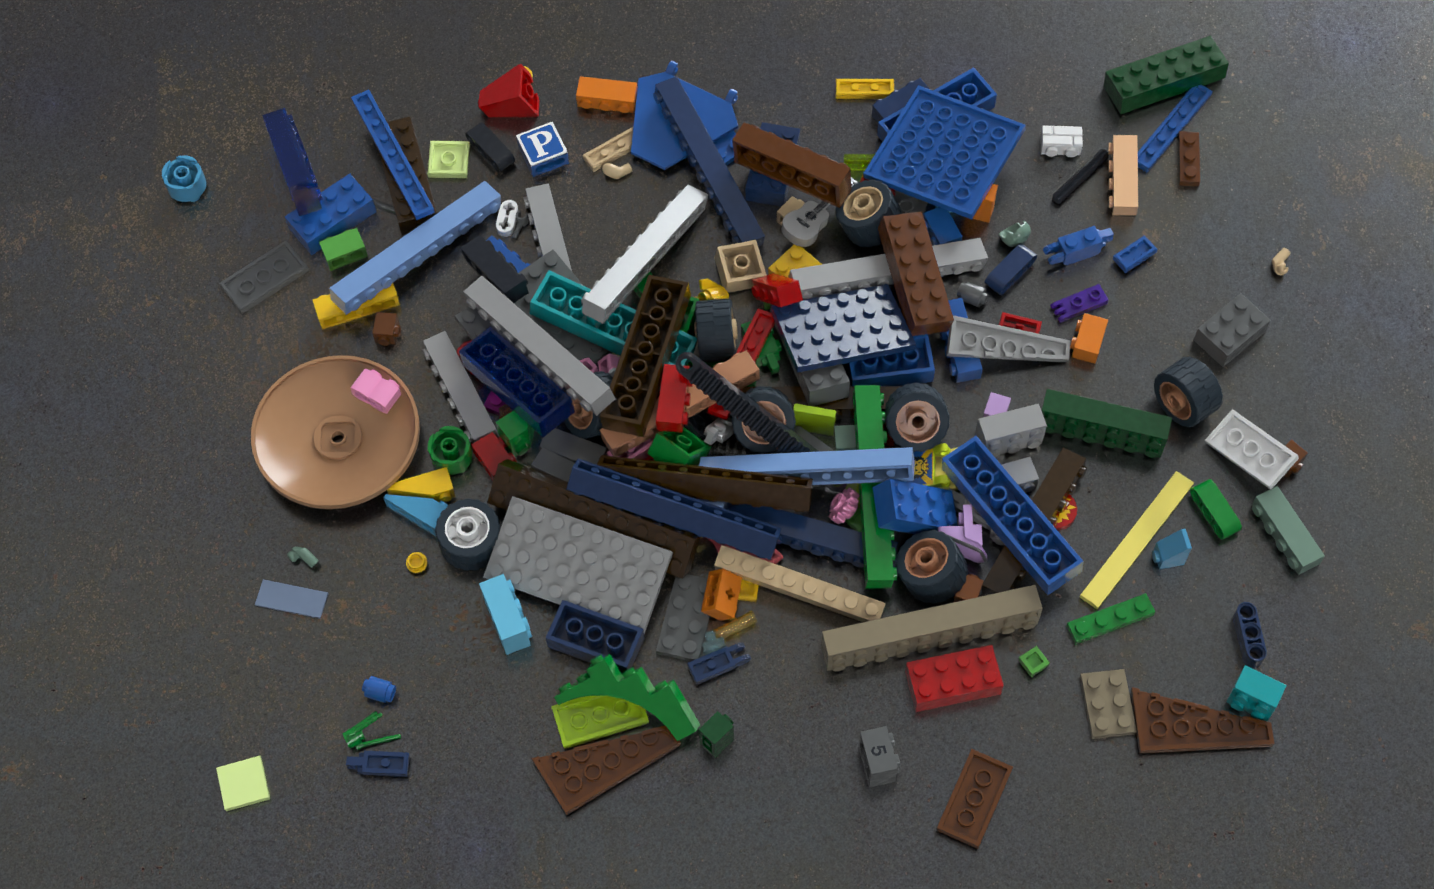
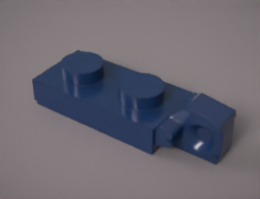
(380, 763)

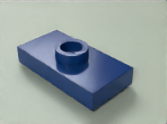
(1135, 254)

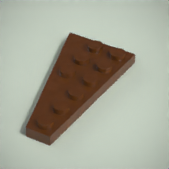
(1187, 726)
(594, 768)

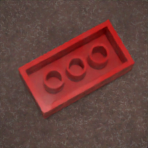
(954, 678)

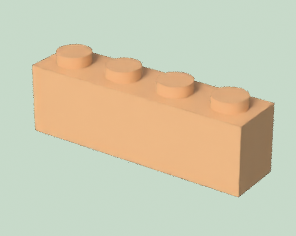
(1124, 175)

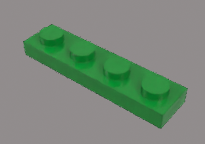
(1110, 618)

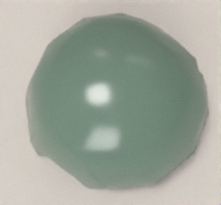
(1015, 234)

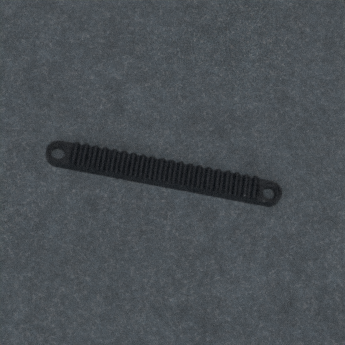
(745, 409)

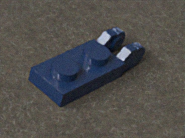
(717, 663)

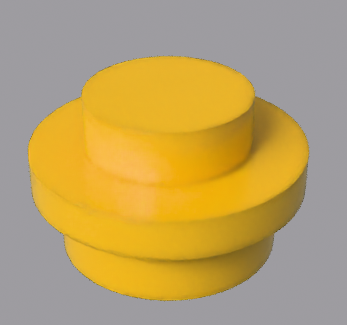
(416, 562)

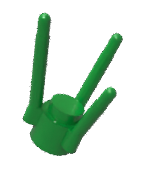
(355, 735)

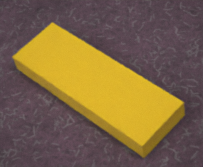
(864, 88)

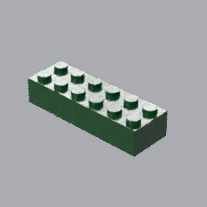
(1165, 74)
(1105, 423)

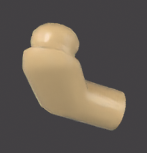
(616, 172)
(1278, 262)

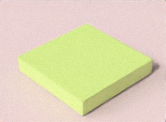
(448, 159)
(243, 783)

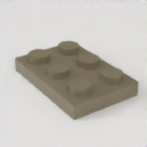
(1108, 704)

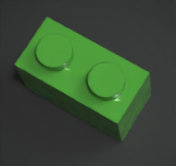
(343, 249)

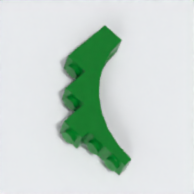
(633, 685)

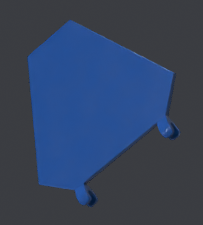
(652, 132)

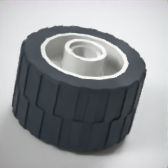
(467, 533)

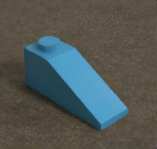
(418, 510)

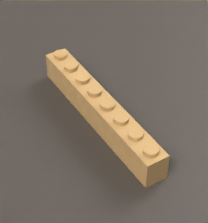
(799, 585)

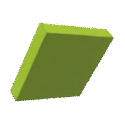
(815, 419)

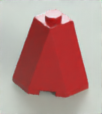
(510, 95)

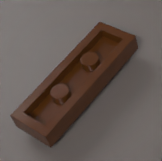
(1189, 158)

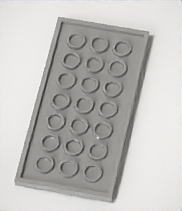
(578, 563)

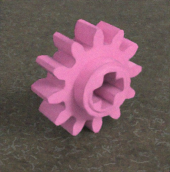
(843, 505)

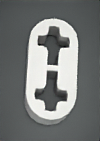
(503, 218)

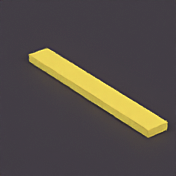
(1136, 540)

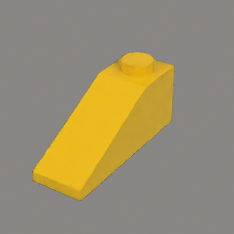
(427, 485)

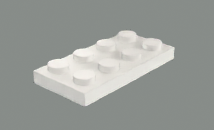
(1251, 449)

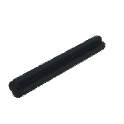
(1080, 176)

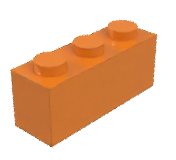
(606, 94)

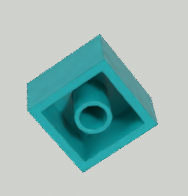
(1256, 694)

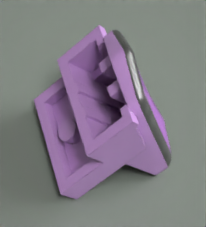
(967, 536)

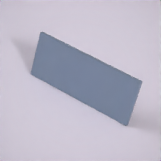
(291, 599)

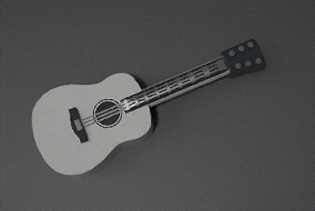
(804, 224)

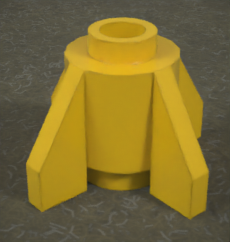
(711, 290)

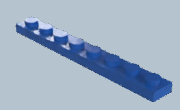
(392, 155)

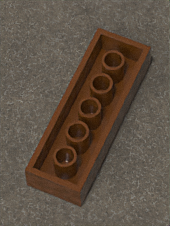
(792, 164)
(915, 273)

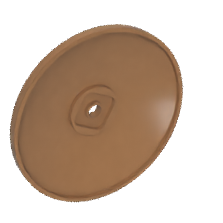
(312, 406)

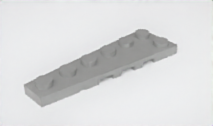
(993, 341)

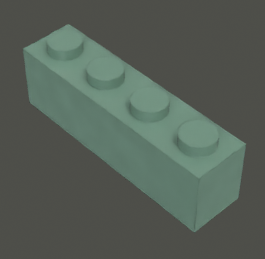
(1287, 530)

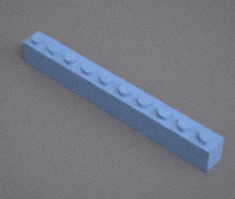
(415, 248)
(826, 466)

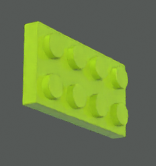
(596, 717)

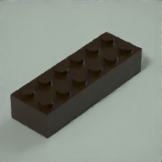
(406, 138)

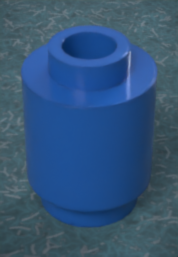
(379, 689)

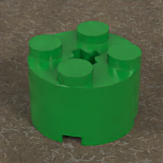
(450, 449)

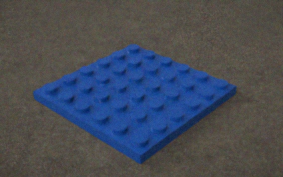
(944, 151)

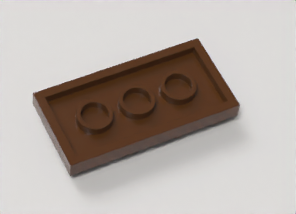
(974, 798)

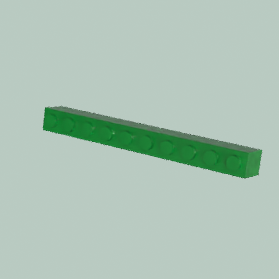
(876, 542)

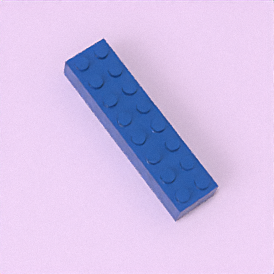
(1012, 515)

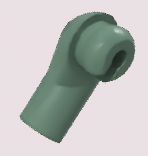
(302, 553)

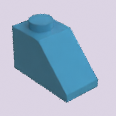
(1172, 550)

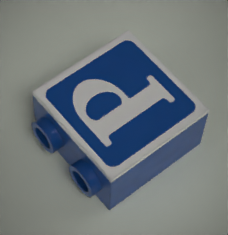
(542, 149)

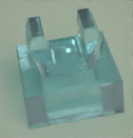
(712, 644)

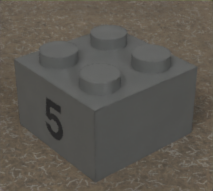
(878, 756)

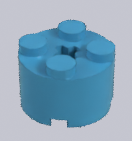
(184, 179)

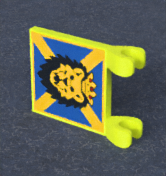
(925, 467)

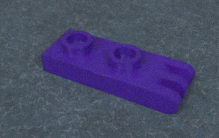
(1079, 303)

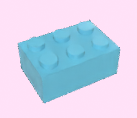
(506, 613)

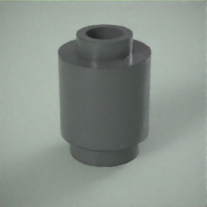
(972, 294)

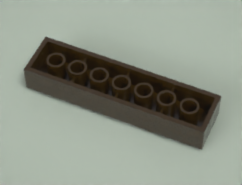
(644, 355)

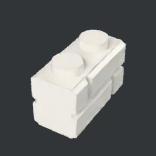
(1061, 140)

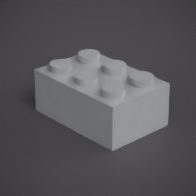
(1012, 430)

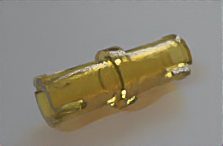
(735, 625)

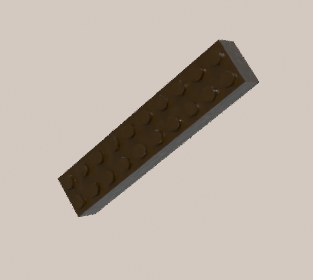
(551, 492)

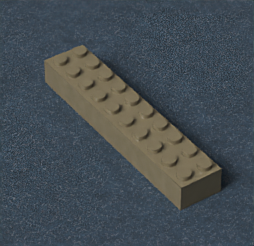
(931, 628)

